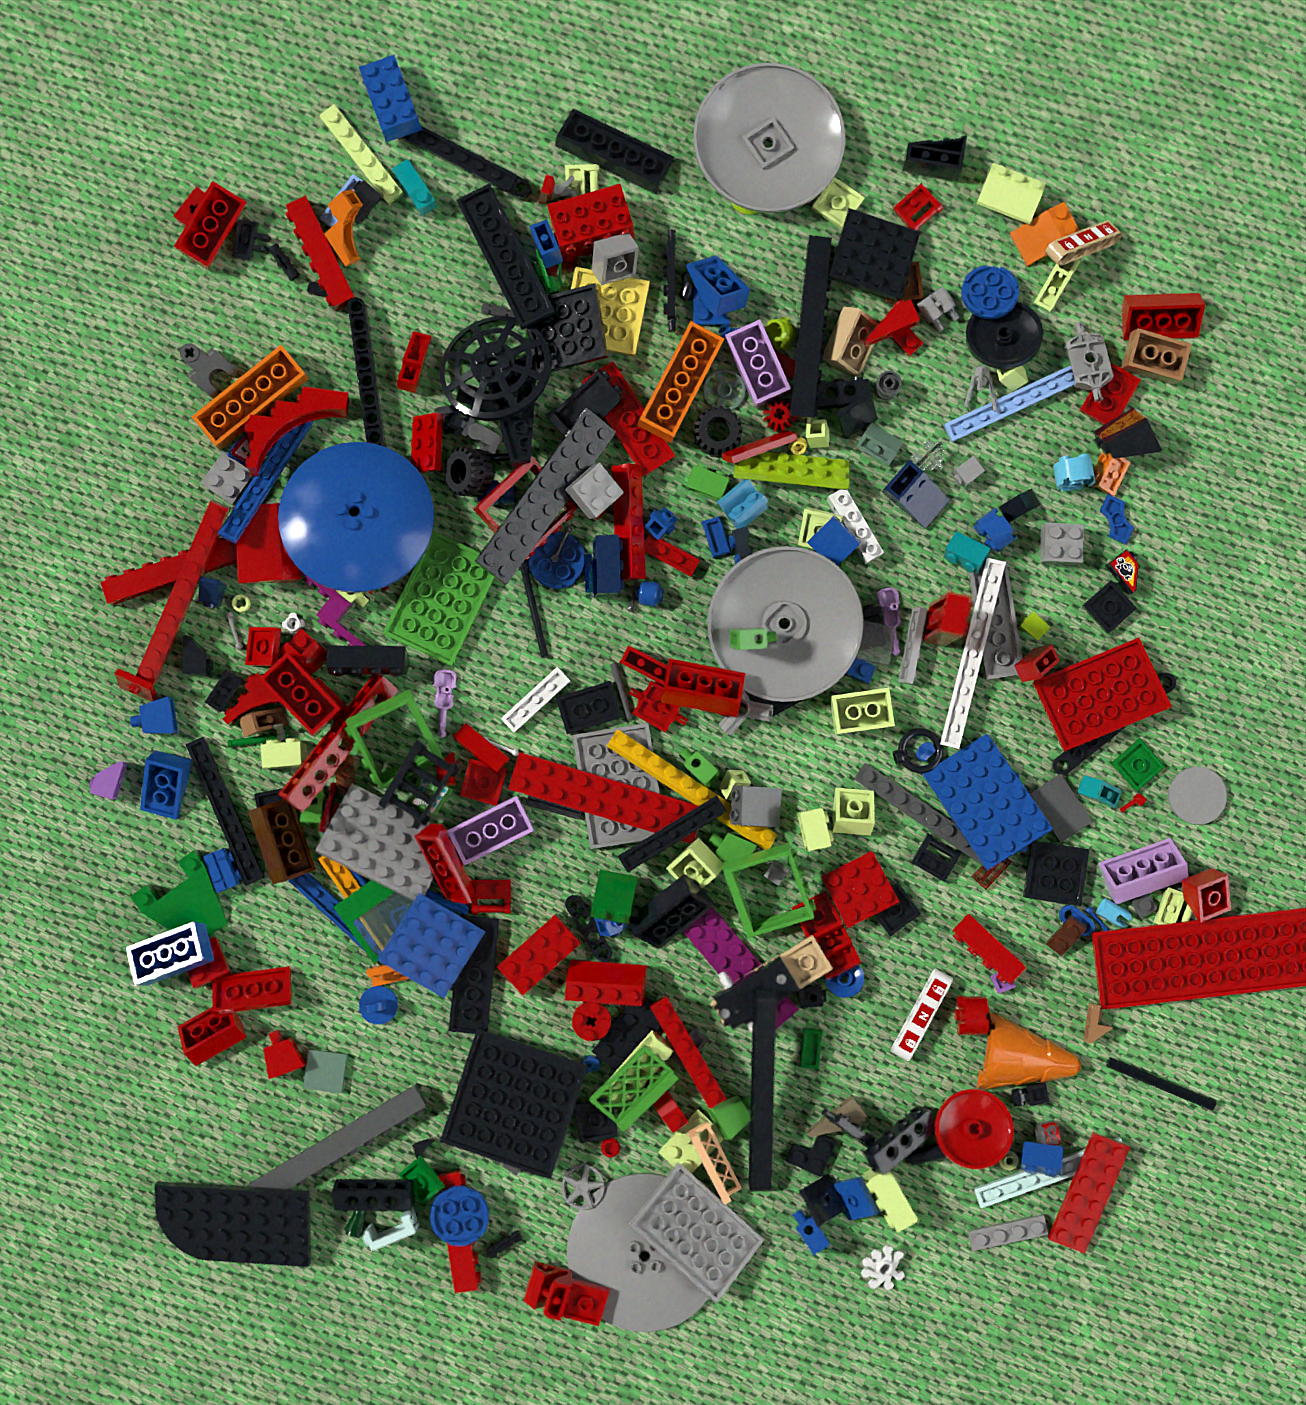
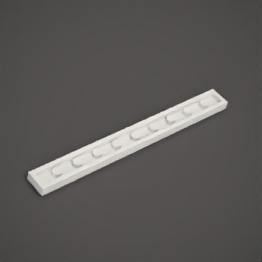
(973, 652)

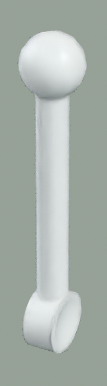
(514, 752)

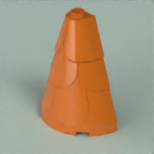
(1022, 1057)

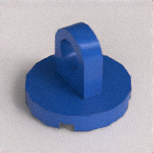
(378, 1005)

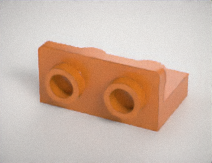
(1109, 473)
(384, 975)

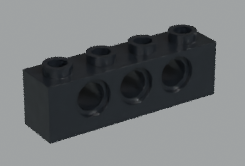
(857, 384)
(900, 1140)
(373, 1195)

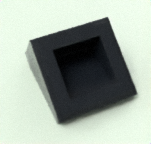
(421, 1146)

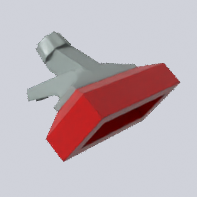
(552, 191)

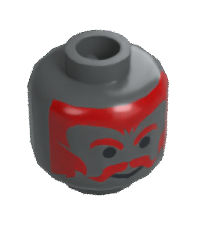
(1048, 1133)

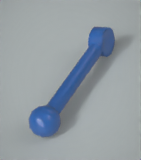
(1089, 910)

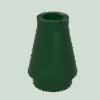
(355, 1224)

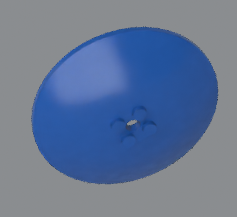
(363, 549)

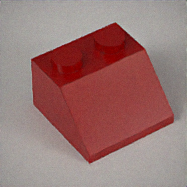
(1207, 894)

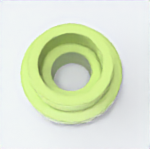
(1013, 1164)

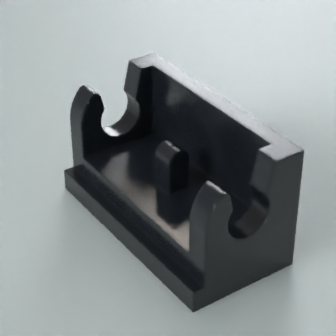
(223, 690)

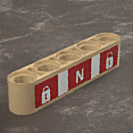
(1083, 243)

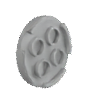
(1197, 795)

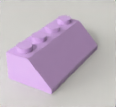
(1143, 870)

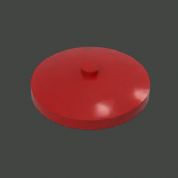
(974, 1129)

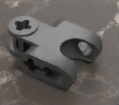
(205, 367)

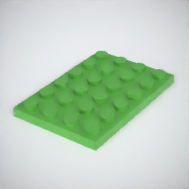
(440, 600)

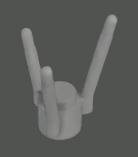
(981, 378)

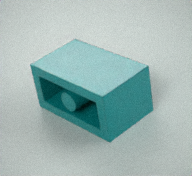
(966, 553)

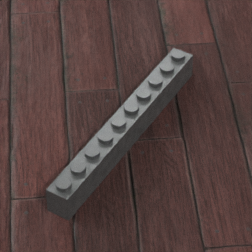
(344, 1141)

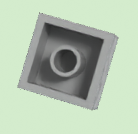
(615, 258)
(227, 479)
(594, 490)
(1061, 544)

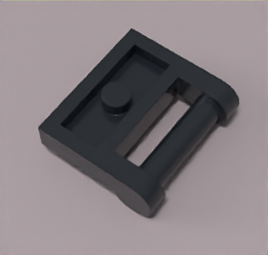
(932, 863)

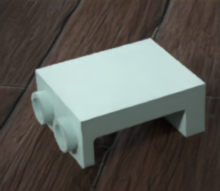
(377, 1240)

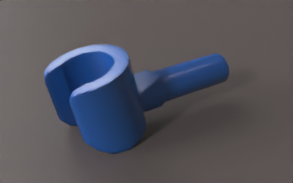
(725, 329)

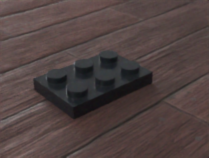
(588, 707)

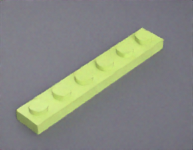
(361, 154)

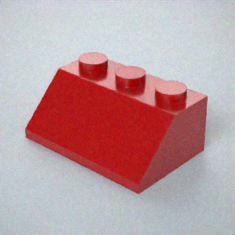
(209, 1035)

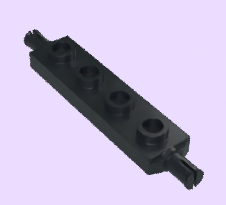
(669, 289)
(851, 1129)

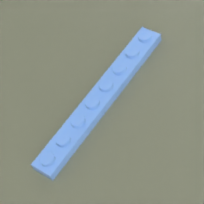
(1010, 404)

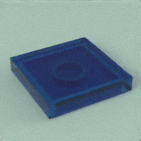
(589, 578)

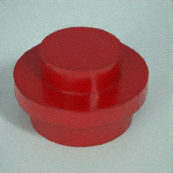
(610, 1147)

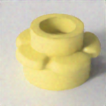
(798, 449)

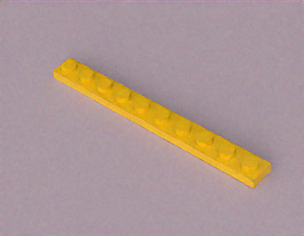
(683, 785)

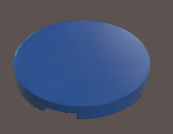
(990, 292)
(560, 573)
(459, 1215)

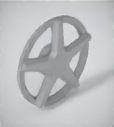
(582, 1187)

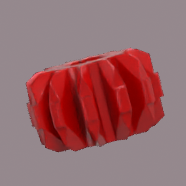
(771, 412)

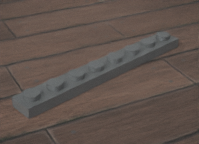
(914, 808)

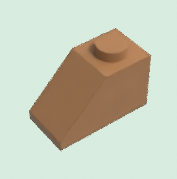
(262, 721)

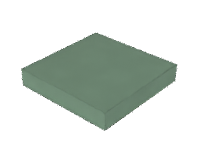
(325, 1071)

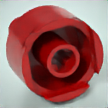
(972, 1015)
(589, 1031)

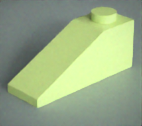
(1056, 284)

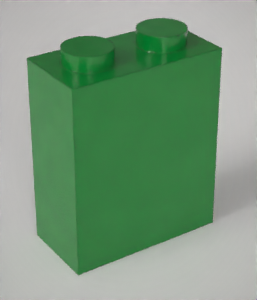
(613, 896)

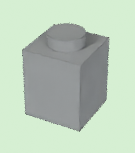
(968, 472)

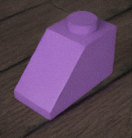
(109, 781)

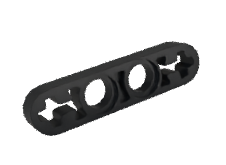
(585, 930)

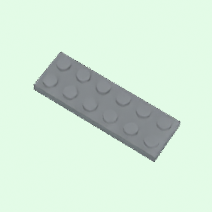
(1002, 643)

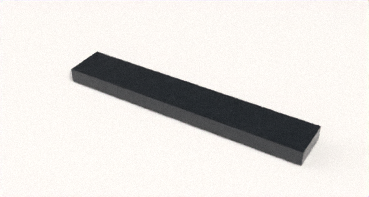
(672, 833)

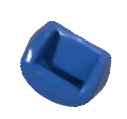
(925, 751)
(592, 1062)

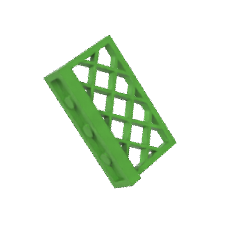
(648, 1094)

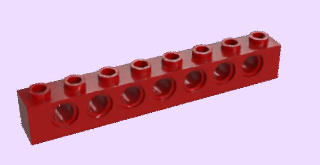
(330, 746)

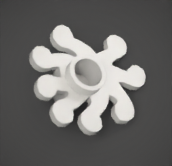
(883, 1267)

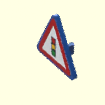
(240, 449)

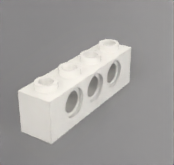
(843, 504)

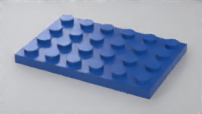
(987, 802)

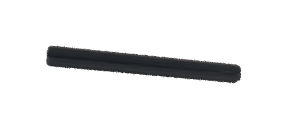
(1161, 1083)

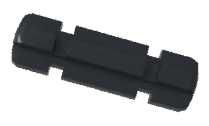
(504, 1244)

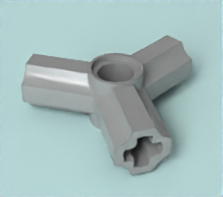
(754, 710)

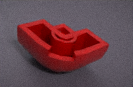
(306, 651)

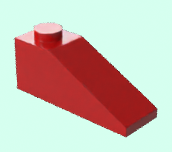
(897, 320)
(670, 1111)

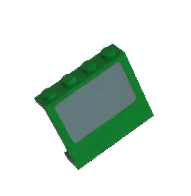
(373, 916)

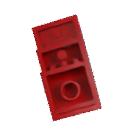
(830, 936)

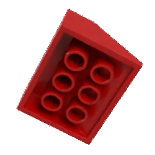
(261, 551)

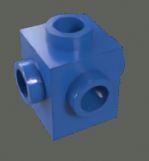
(661, 523)
(609, 928)

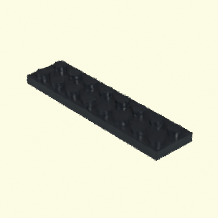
(505, 256)

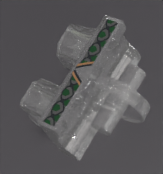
(932, 458)

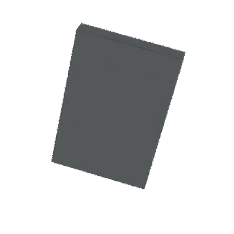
(1060, 807)

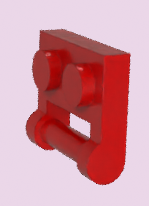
(913, 204)
(491, 890)

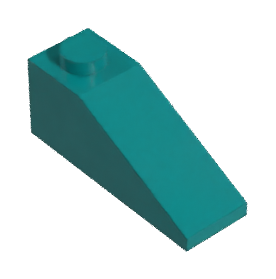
(414, 187)

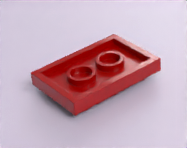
(1114, 394)
(427, 442)

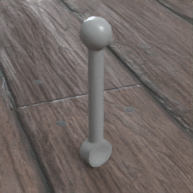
(229, 616)

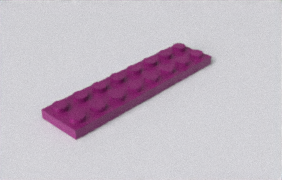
(729, 954)

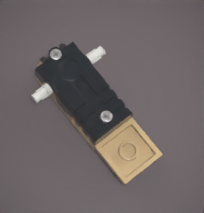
(784, 973)

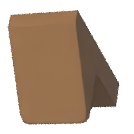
(1092, 1028)

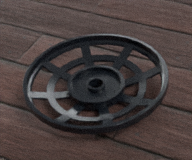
(498, 374)

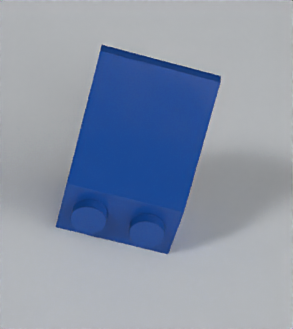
(718, 285)
(164, 784)

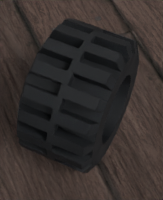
(718, 415)
(468, 472)

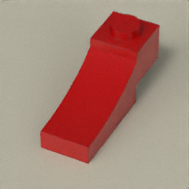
(413, 362)

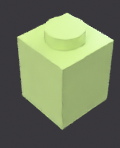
(817, 434)

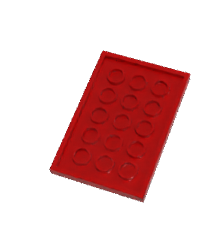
(1101, 694)

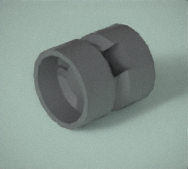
(887, 385)

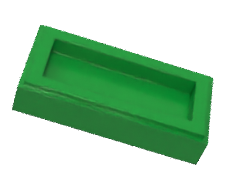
(810, 1048)

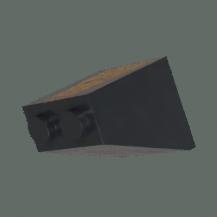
(1127, 436)

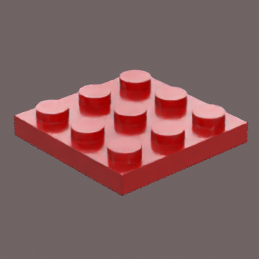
(860, 889)

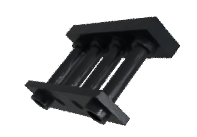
(401, 782)

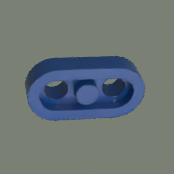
(1079, 916)

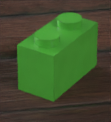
(707, 482)

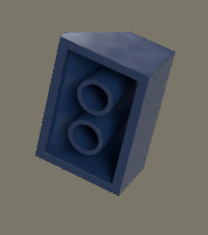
(607, 565)

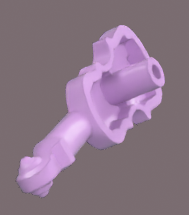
(889, 600)
(444, 682)

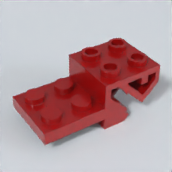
(564, 1296)

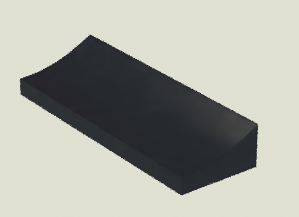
(614, 151)

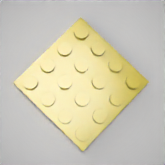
(621, 309)

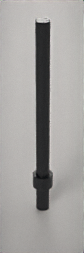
(533, 608)

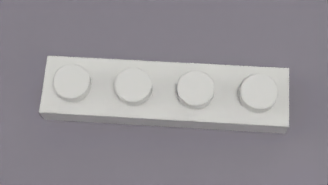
(535, 699)

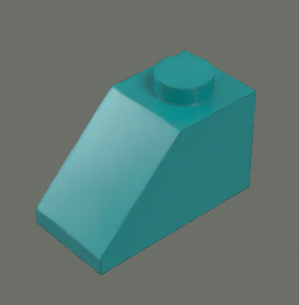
(1099, 791)

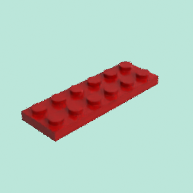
(640, 444)
(1088, 1192)

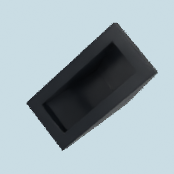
(1019, 505)

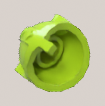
(781, 333)

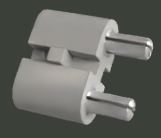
(936, 305)

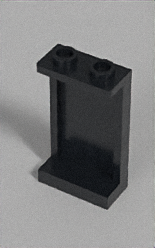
(595, 394)

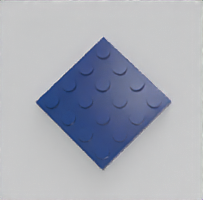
(431, 945)

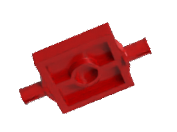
(653, 710)

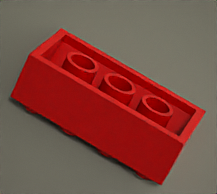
(210, 225)
(1163, 314)
(703, 687)
(445, 864)
(606, 982)

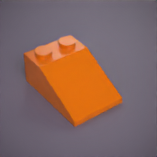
(1044, 229)

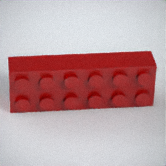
(947, 619)

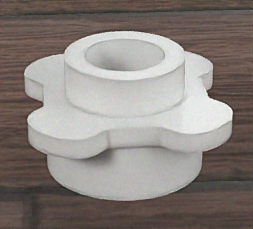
(287, 624)

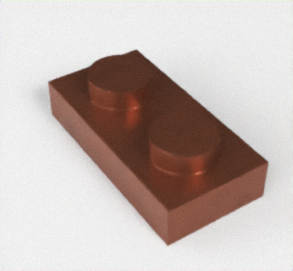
(1066, 935)

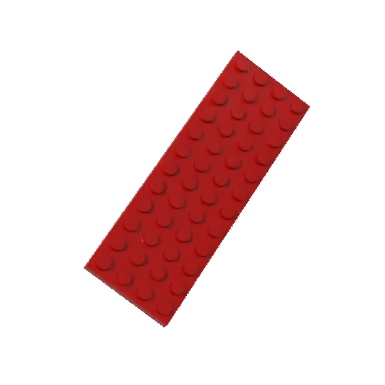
(1200, 958)

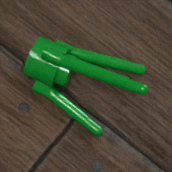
(550, 284)

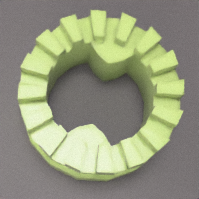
(241, 609)

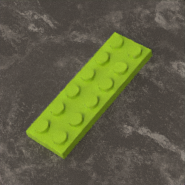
(795, 470)

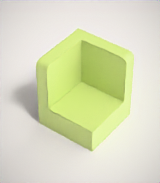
(1013, 378)
(731, 779)

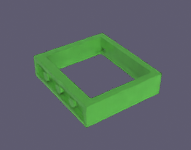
(376, 711)
(777, 921)

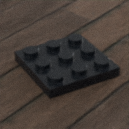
(1056, 873)

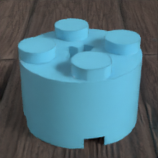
(1074, 472)

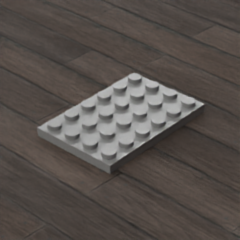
(598, 759)
(377, 843)
(696, 1232)

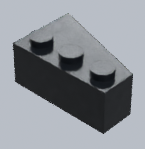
(936, 158)

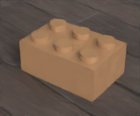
(1156, 356)

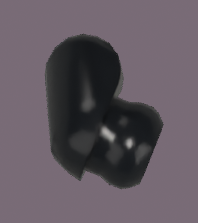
(688, 287)

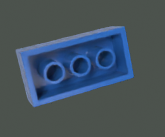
(390, 98)
(170, 954)

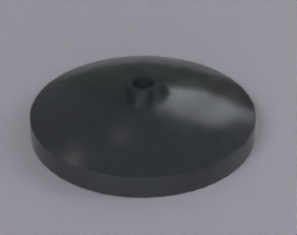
(1007, 339)

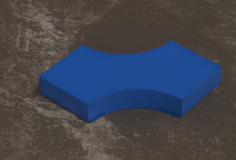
(1114, 512)

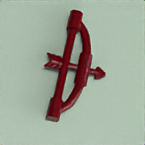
(328, 810)

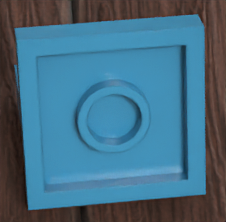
(743, 504)

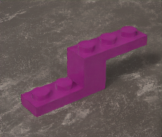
(333, 612)

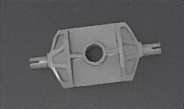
(1086, 374)

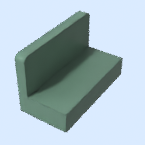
(879, 444)

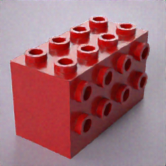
(589, 218)

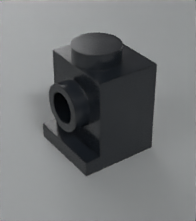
(447, 412)
(805, 992)

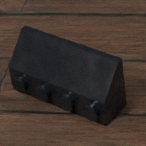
(367, 660)
(670, 912)

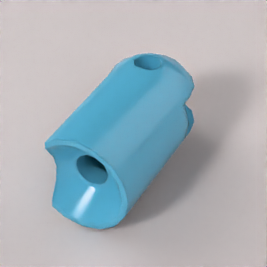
(1110, 911)

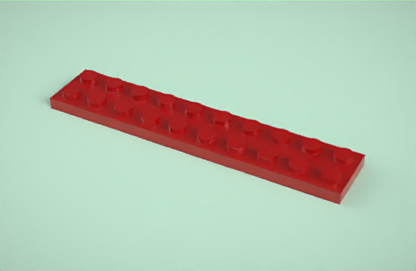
(597, 795)

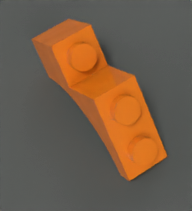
(340, 236)

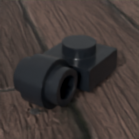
(1035, 1094)

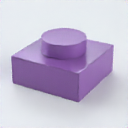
(999, 986)

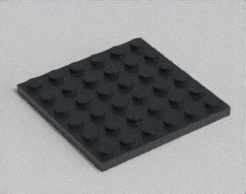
(514, 1103)

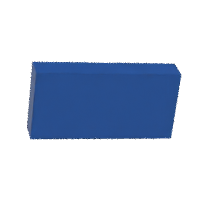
(716, 537)

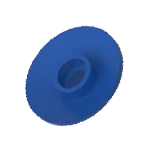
(848, 989)

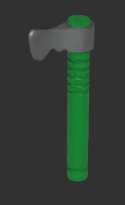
(280, 735)

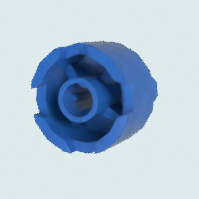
(995, 530)

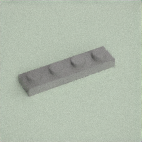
(914, 639)
(1007, 1232)

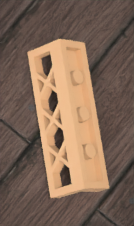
(710, 1168)

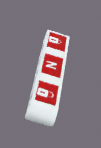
(921, 1014)

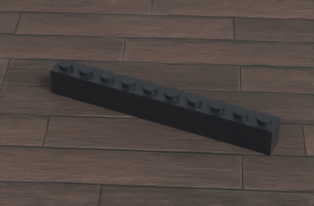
(810, 330)

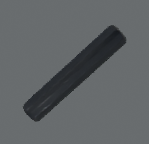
(553, 807)

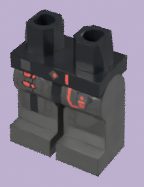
(468, 430)

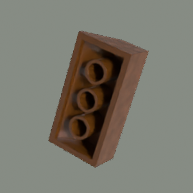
(281, 841)

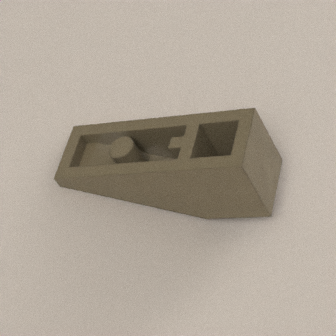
(849, 1108)

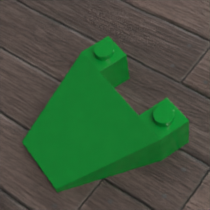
(188, 902)

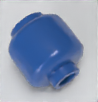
(649, 593)

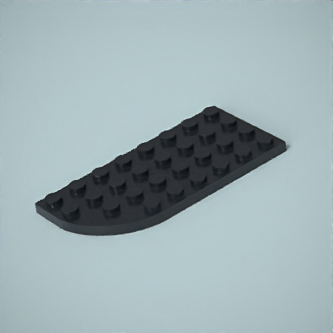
(236, 1223)

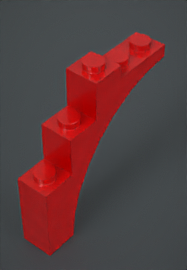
(285, 416)
(261, 696)

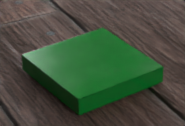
(1137, 764)
(424, 1179)

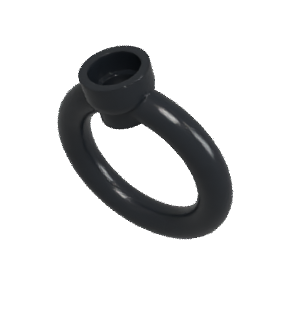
(901, 757)

